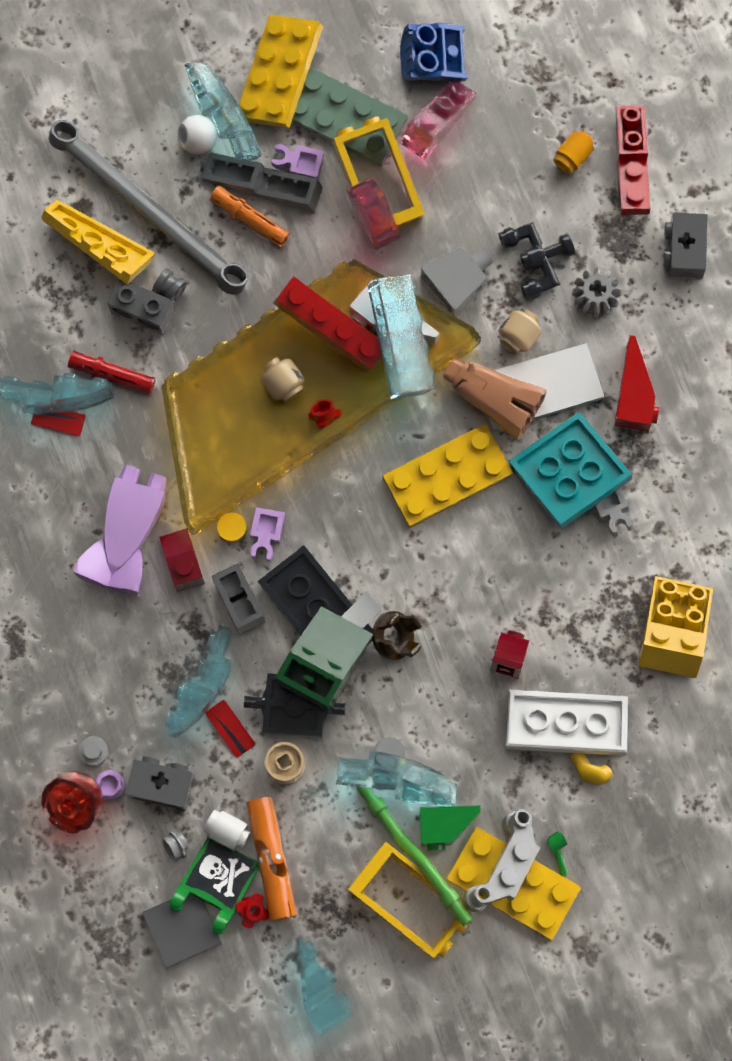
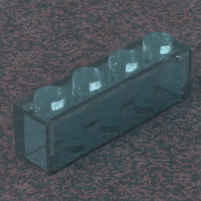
(401, 336)

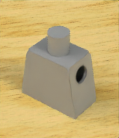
(456, 278)

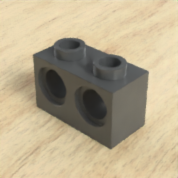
(141, 307)
(238, 598)

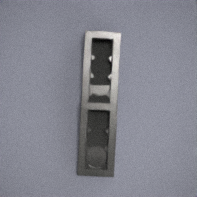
(262, 182)

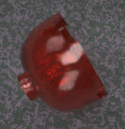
(72, 801)

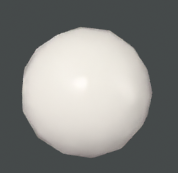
(197, 134)

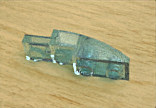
(66, 395)
(198, 695)
(409, 778)

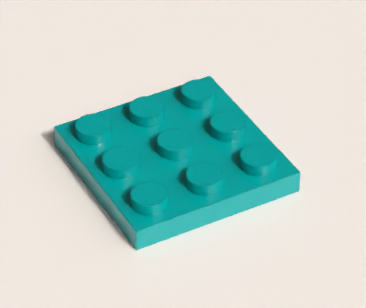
(570, 470)

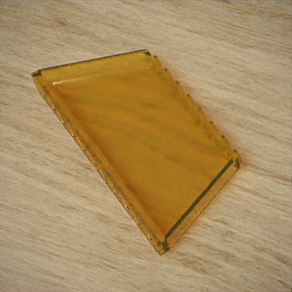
(239, 440)

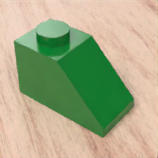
(445, 824)

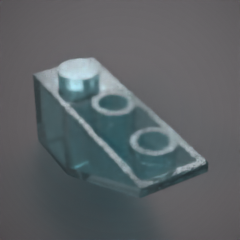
(320, 998)

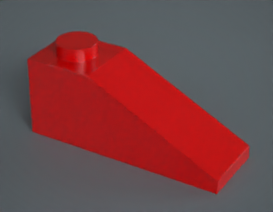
(636, 392)

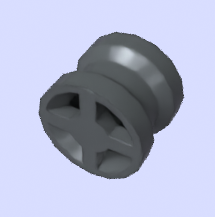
(169, 285)

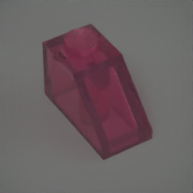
(373, 213)

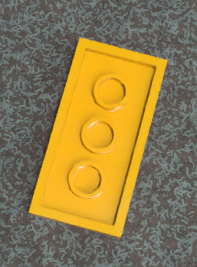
(279, 70)
(447, 475)
(541, 898)

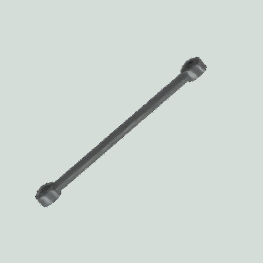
(148, 207)

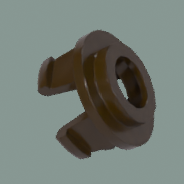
(405, 628)

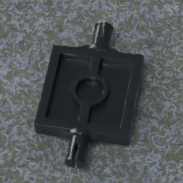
(289, 713)

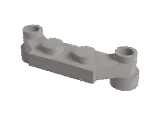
(511, 866)

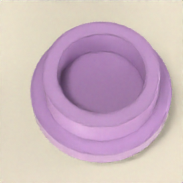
(111, 784)

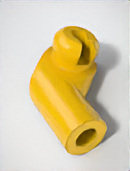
(590, 773)

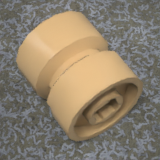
(285, 763)

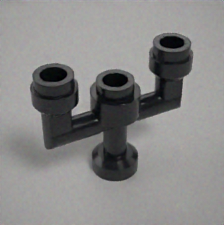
(536, 257)

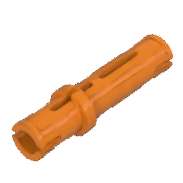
(243, 212)

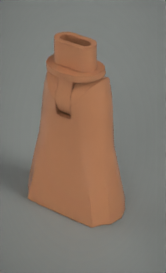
(500, 397)

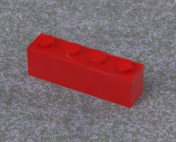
(329, 324)

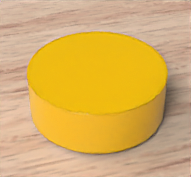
(231, 527)

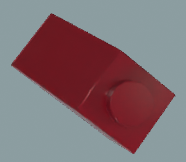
(181, 560)
(509, 654)

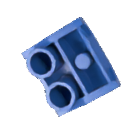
(433, 52)

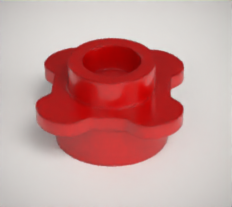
(324, 413)
(243, 908)

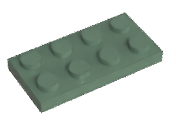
(332, 106)

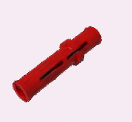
(100, 368)

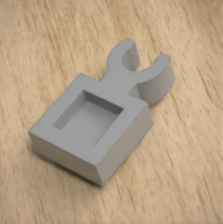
(612, 509)

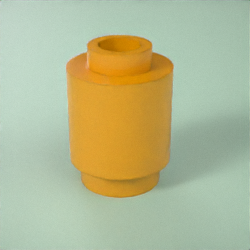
(574, 151)

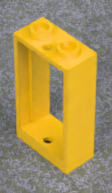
(371, 126)
(367, 876)

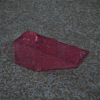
(437, 118)

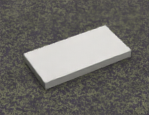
(565, 375)
(567, 722)

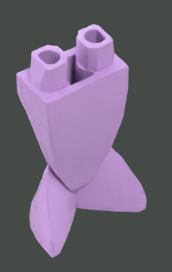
(129, 518)

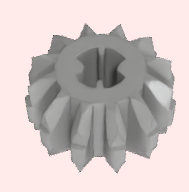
(587, 297)

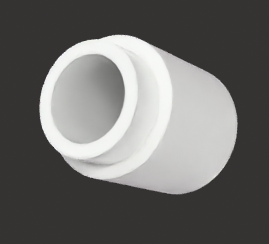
(227, 830)

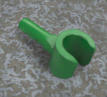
(555, 843)

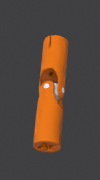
(270, 853)

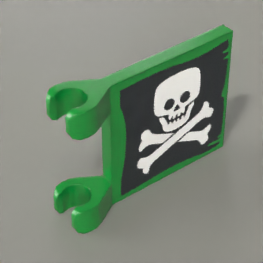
(217, 878)

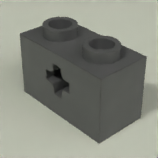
(692, 230)
(142, 785)

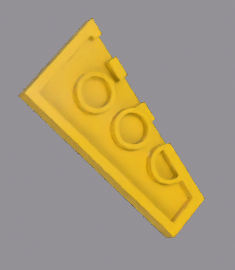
(101, 243)

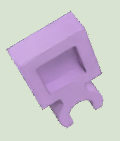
(303, 161)
(266, 528)

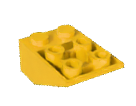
(676, 627)

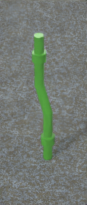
(449, 897)

